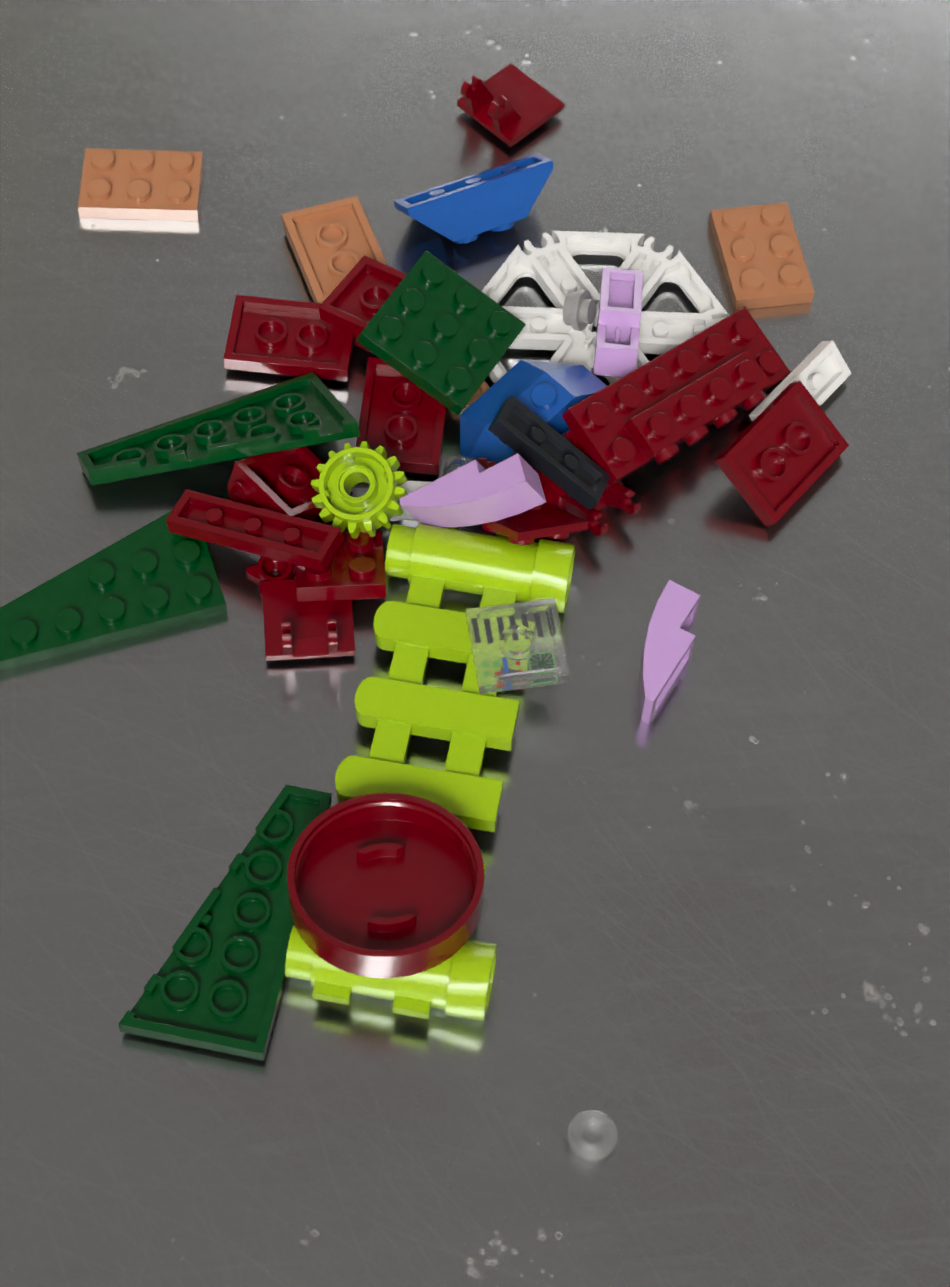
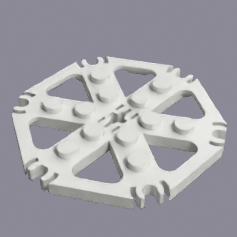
(560, 274)

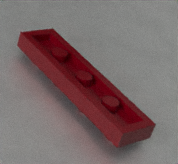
(255, 530)

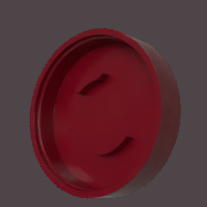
(385, 885)

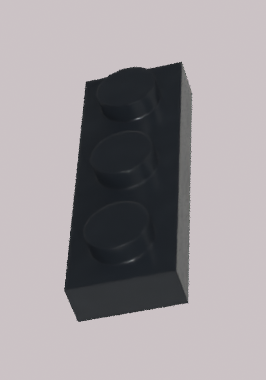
(549, 452)

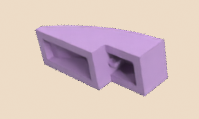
(618, 322)
(477, 494)
(666, 646)

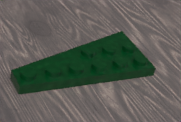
(258, 423)
(114, 595)
(231, 958)

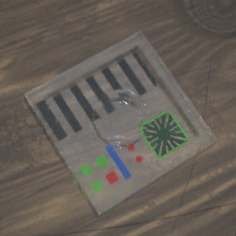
(517, 646)

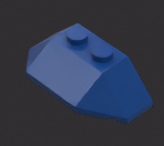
(480, 201)
(539, 385)

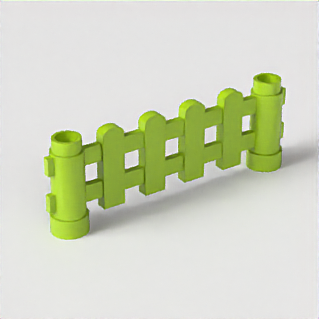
(471, 721)

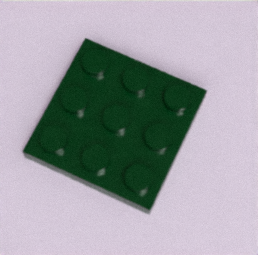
(441, 332)

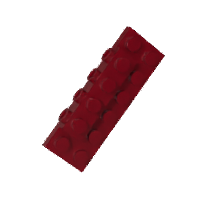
(677, 396)

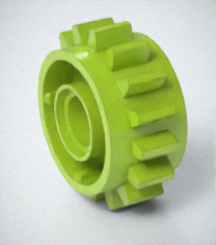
(353, 467)

